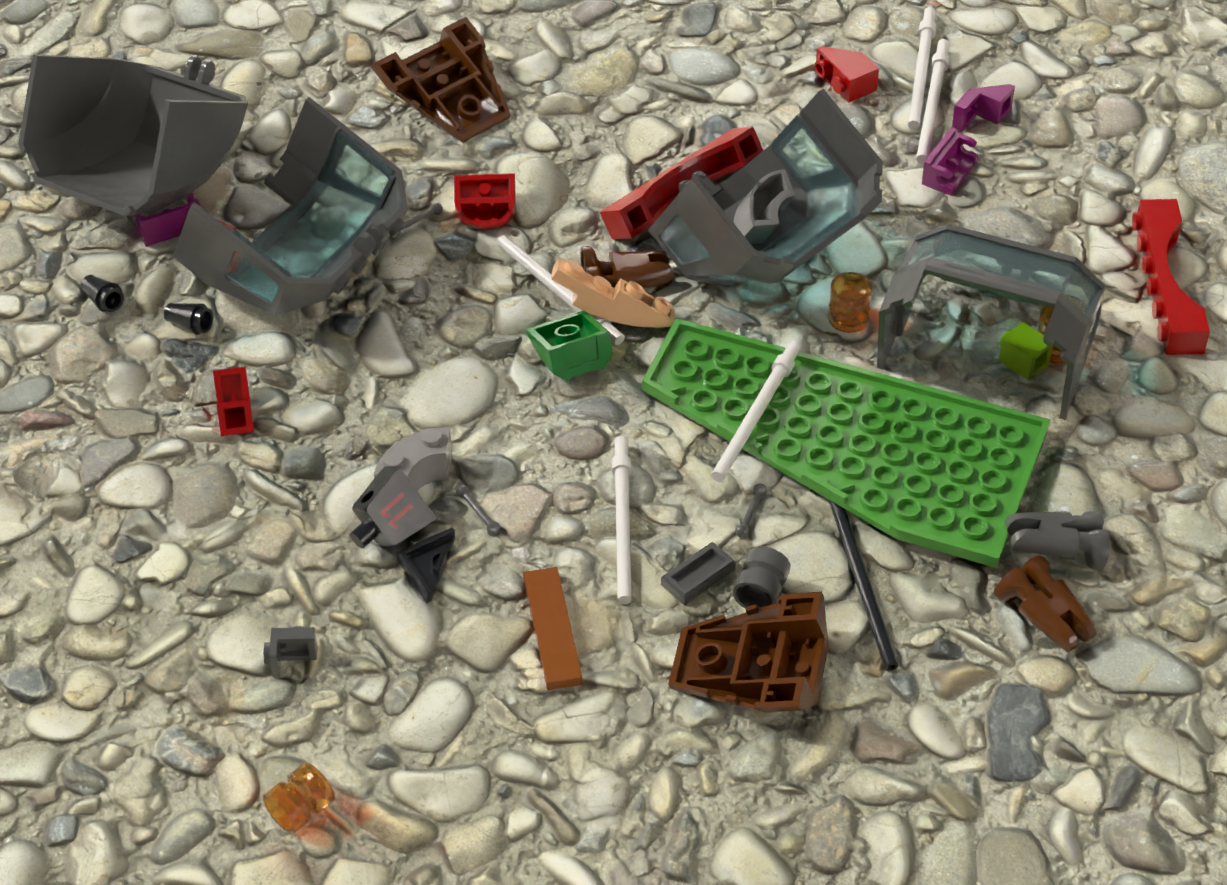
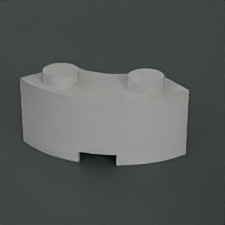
(760, 209)
(421, 456)

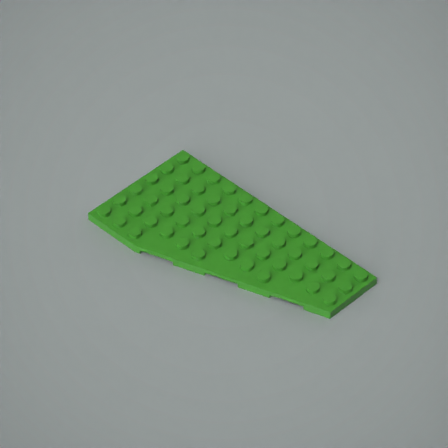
(878, 445)

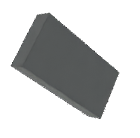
(698, 573)

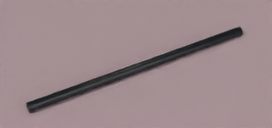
(864, 587)

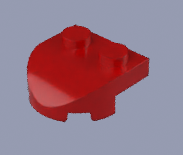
(485, 199)

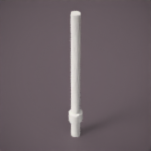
(926, 32)
(939, 65)
(545, 277)
(780, 368)
(621, 470)

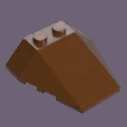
(449, 82)
(759, 658)

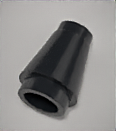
(103, 293)
(190, 316)

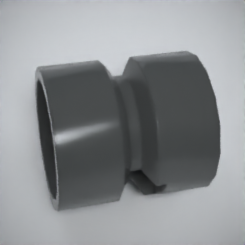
(761, 578)

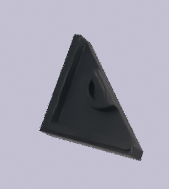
(426, 561)

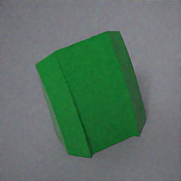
(572, 345)

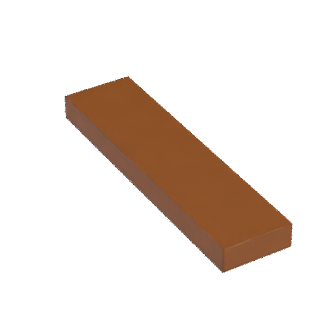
(552, 628)

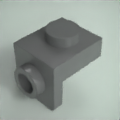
(289, 645)

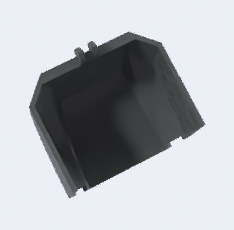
(126, 129)

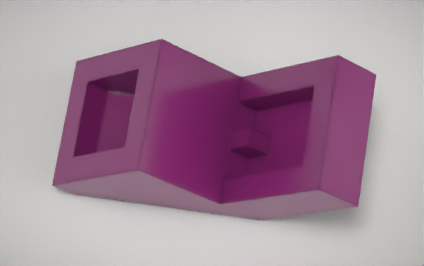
(986, 102)

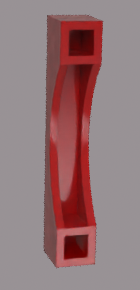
(646, 203)
(1180, 319)

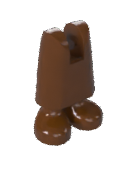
(642, 267)
(1051, 608)

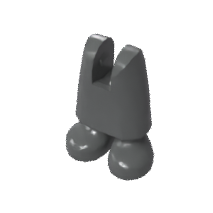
(1061, 535)

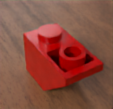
(847, 72)

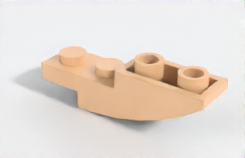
(623, 304)

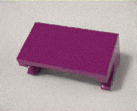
(949, 162)
(164, 224)

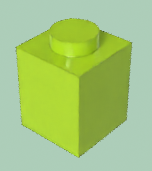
(1024, 350)

